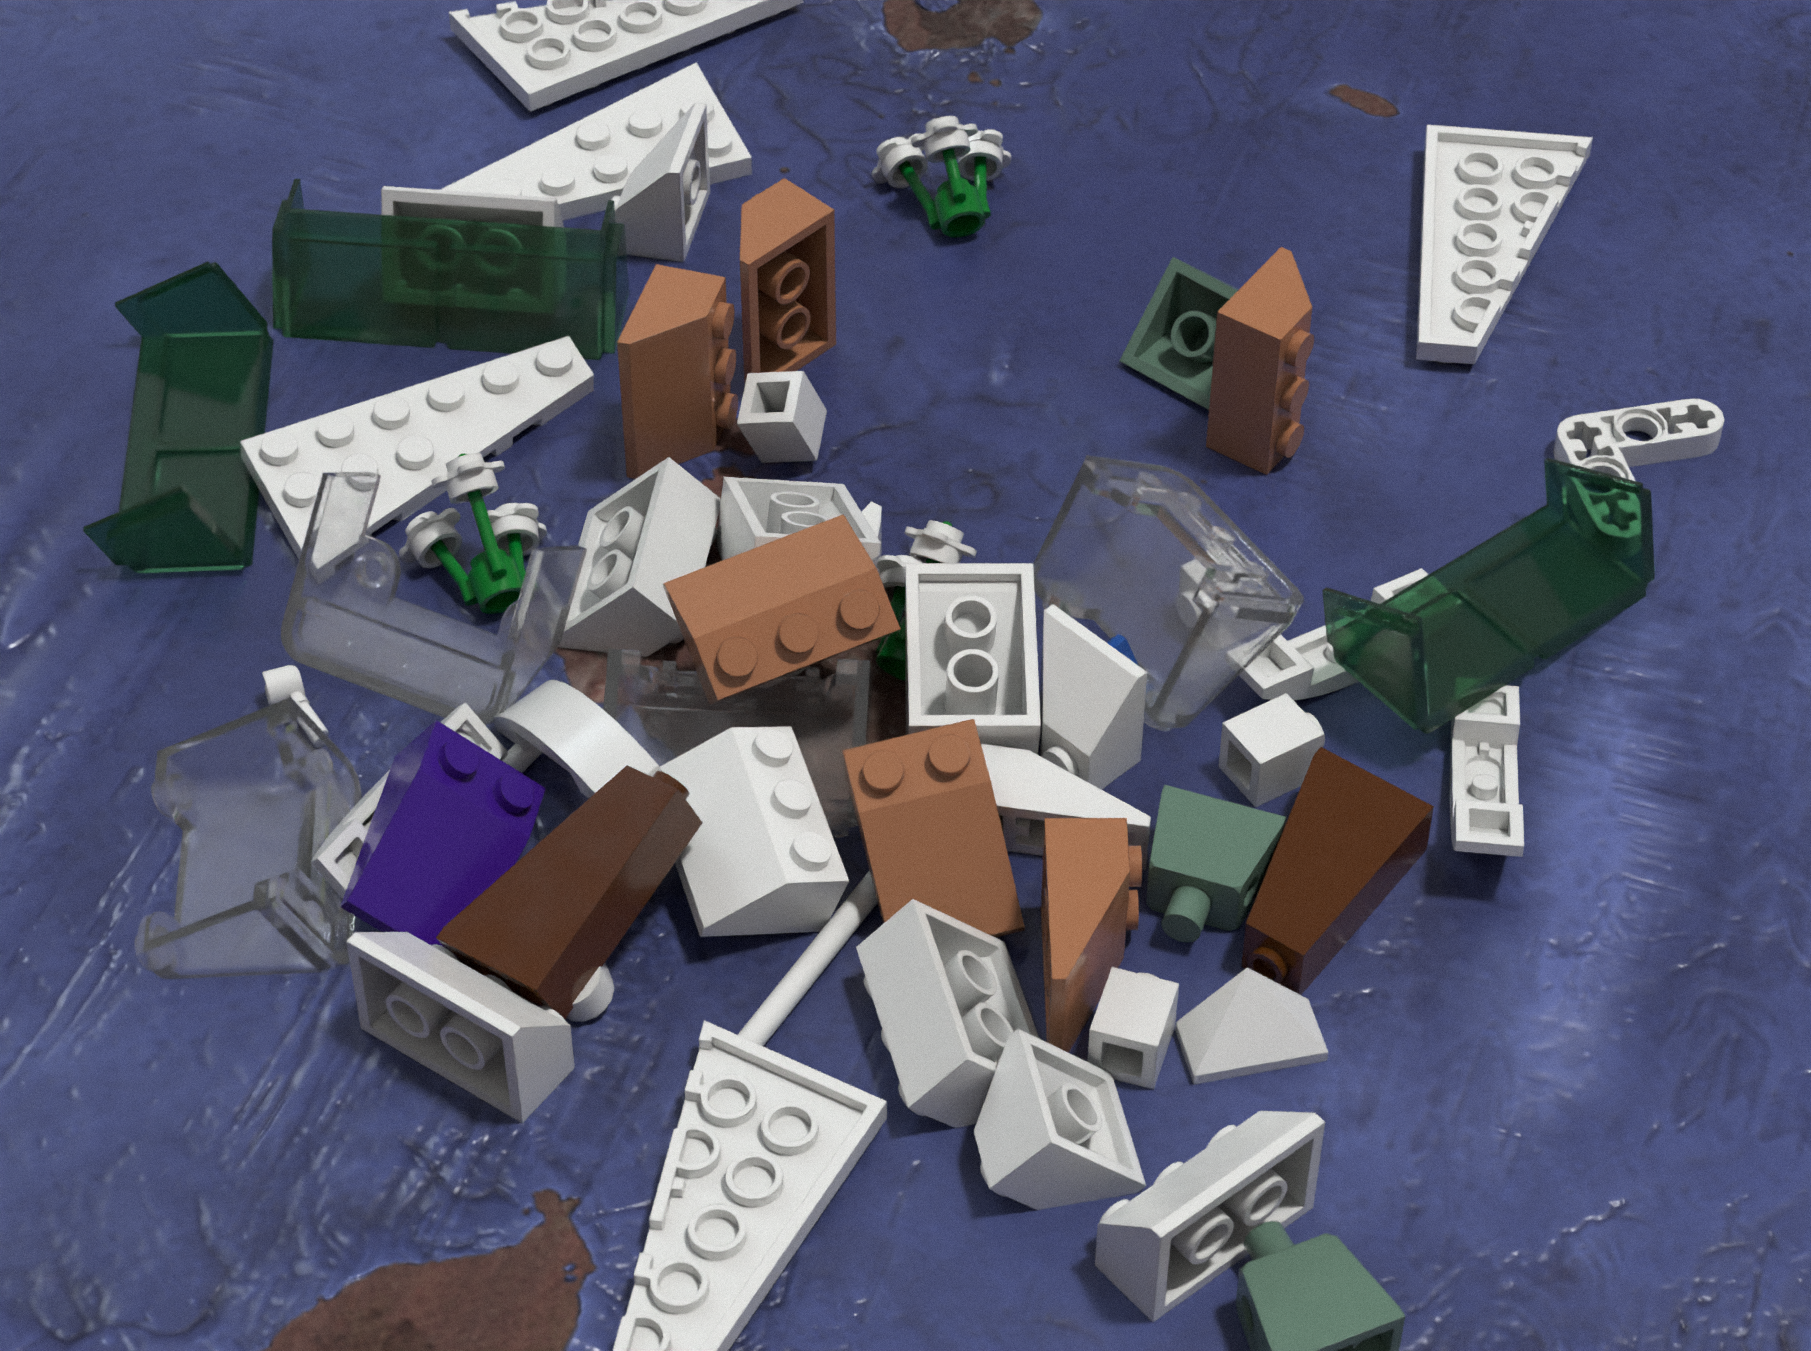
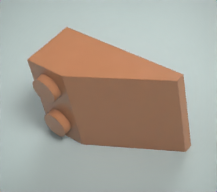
(934, 827)
(1084, 916)

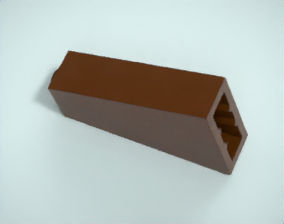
(1331, 868)
(576, 890)

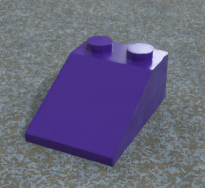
(440, 834)

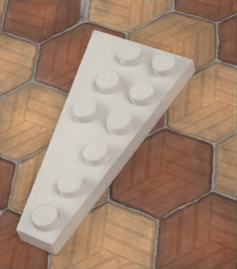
(582, 43)
(595, 155)
(1481, 225)
(414, 434)

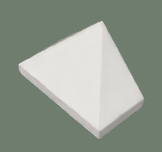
(1249, 1030)

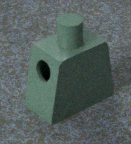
(1208, 861)
(1312, 1297)

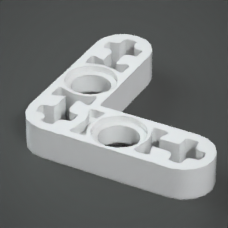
(1677, 427)

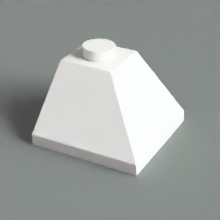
(668, 191)
(1088, 702)
(1054, 1129)

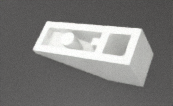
(1035, 789)

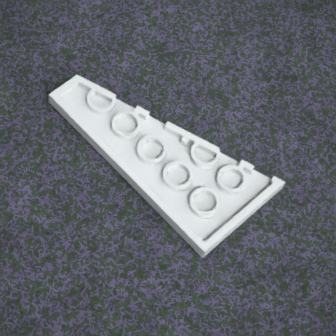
(740, 1190)

